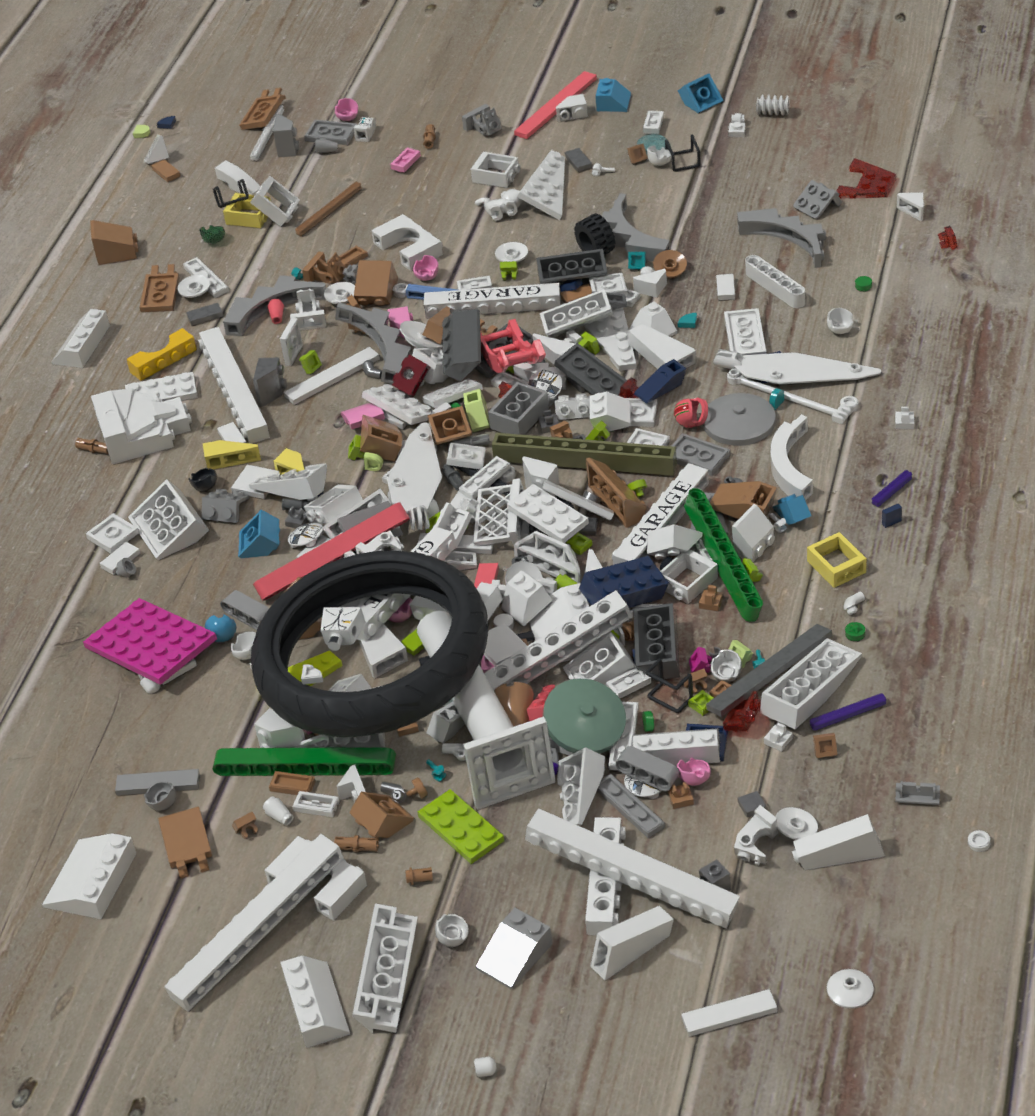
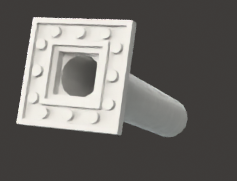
(502, 757)

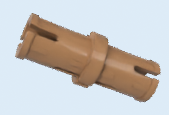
(429, 136)
(91, 445)
(357, 843)

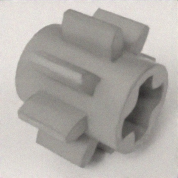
(350, 273)

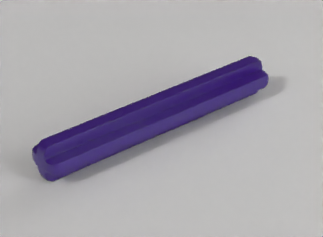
(847, 711)

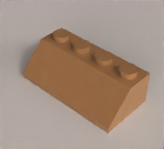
(614, 493)

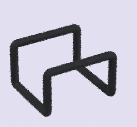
(693, 142)
(232, 201)
(661, 681)

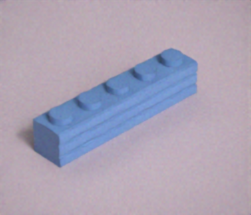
(417, 291)

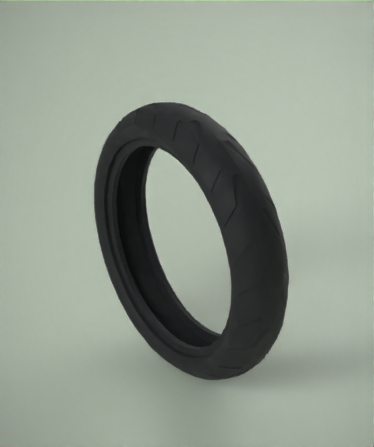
(388, 705)

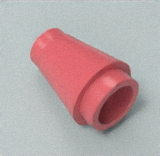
(276, 310)

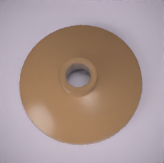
(672, 261)

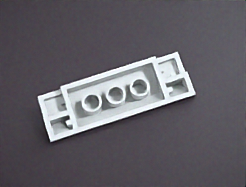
(384, 969)

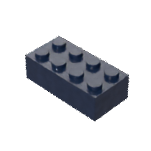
(634, 580)

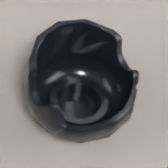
(203, 479)

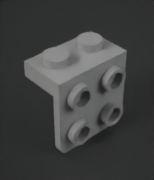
(816, 199)
(222, 505)

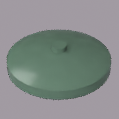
(584, 715)

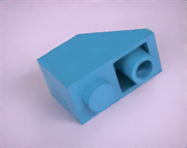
(792, 508)

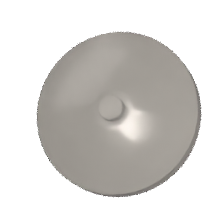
(739, 419)

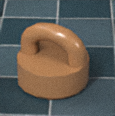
(418, 788)

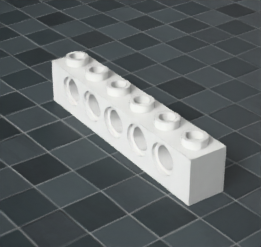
(602, 890)

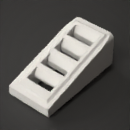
(459, 560)

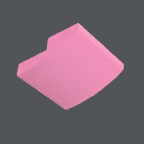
(354, 416)

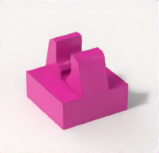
(700, 660)

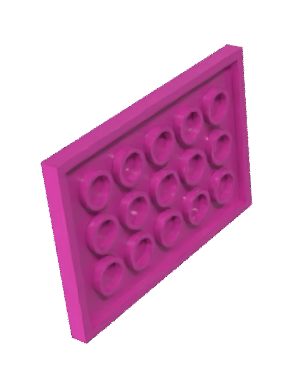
(150, 641)

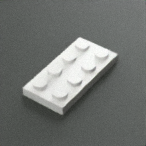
(745, 331)
(168, 387)
(398, 404)
(547, 513)

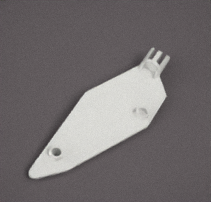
(792, 367)
(416, 476)

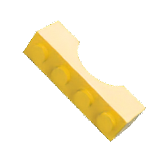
(146, 364)

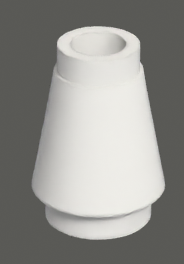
(277, 810)

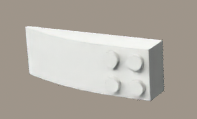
(808, 683)

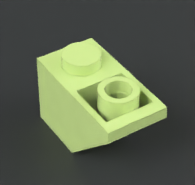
(476, 410)

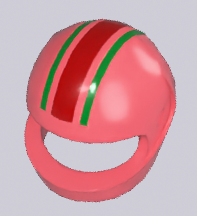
(686, 412)

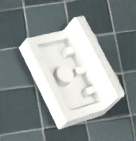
(572, 407)
(454, 520)

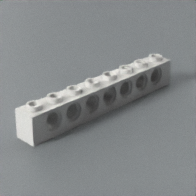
(561, 642)

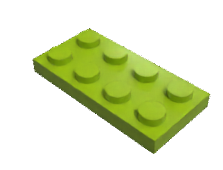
(460, 826)

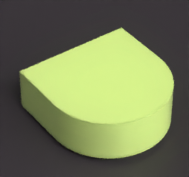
(141, 131)
(372, 462)

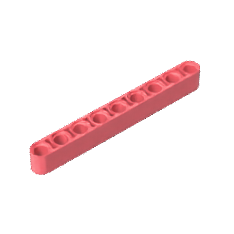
(331, 550)

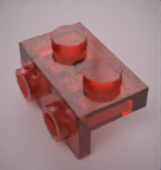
(743, 715)

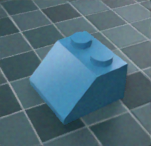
(700, 94)
(612, 96)
(259, 536)

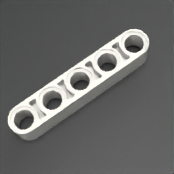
(775, 281)

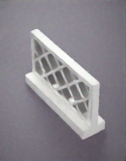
(512, 525)

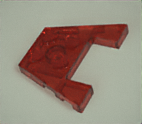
(873, 183)

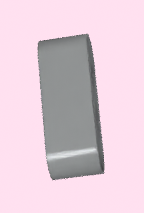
(244, 608)
(647, 768)

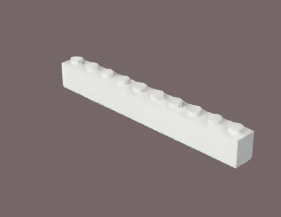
(233, 385)
(632, 868)
(253, 922)

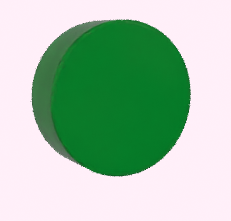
(863, 283)
(648, 721)

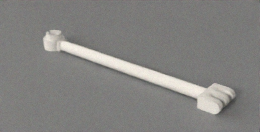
(838, 415)

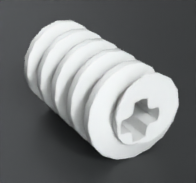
(772, 105)

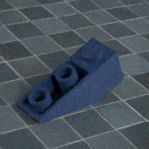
(661, 381)

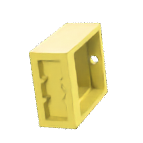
(235, 217)
(842, 573)

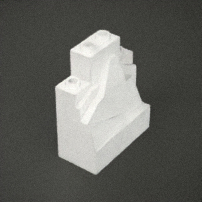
(138, 422)

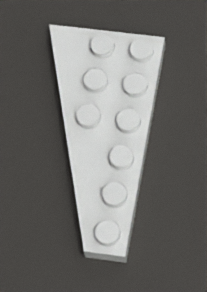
(546, 185)
(613, 338)

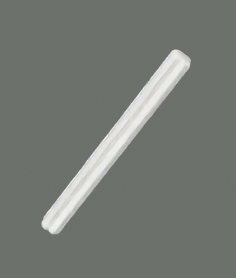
(262, 141)

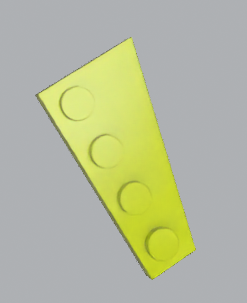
(325, 662)

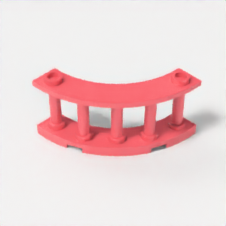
(526, 352)

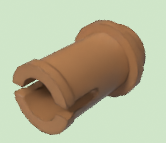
(418, 875)

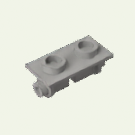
(924, 794)

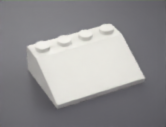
(168, 521)
(565, 604)
(91, 875)

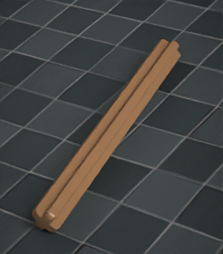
(328, 208)

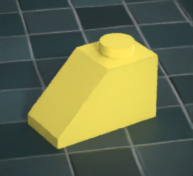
(288, 461)

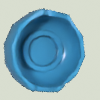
(222, 627)

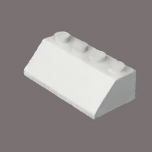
(576, 313)
(83, 339)
(681, 745)
(314, 1000)

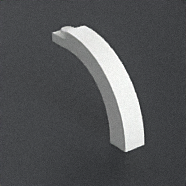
(784, 473)

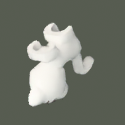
(507, 204)

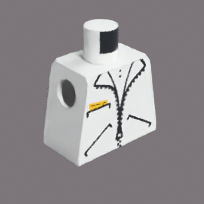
(341, 626)

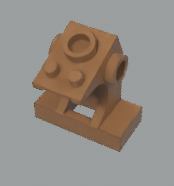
(325, 272)

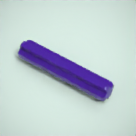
(891, 488)

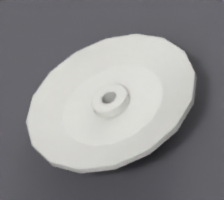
(413, 334)

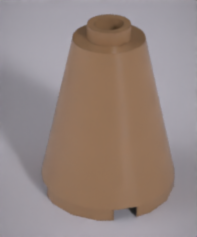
(515, 701)

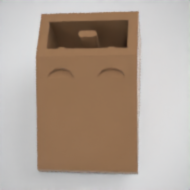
(380, 438)
(738, 497)

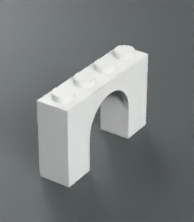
(405, 229)
(489, 593)
(340, 890)

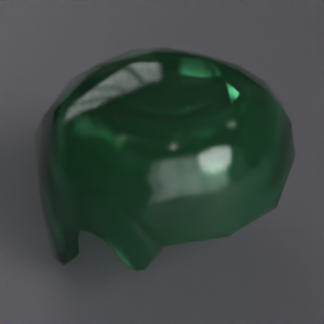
(212, 235)

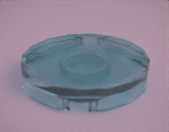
(652, 140)

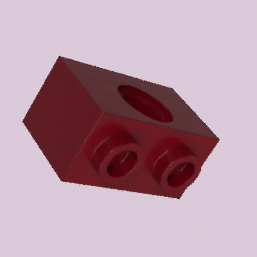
(410, 386)

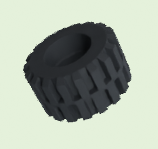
(594, 234)

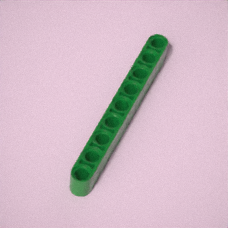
(723, 553)
(303, 761)

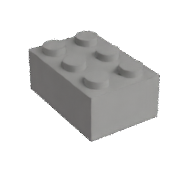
(518, 409)

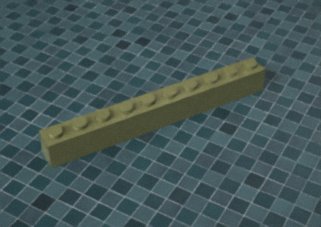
(573, 453)

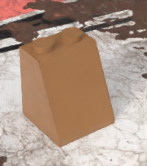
(113, 242)
(375, 282)

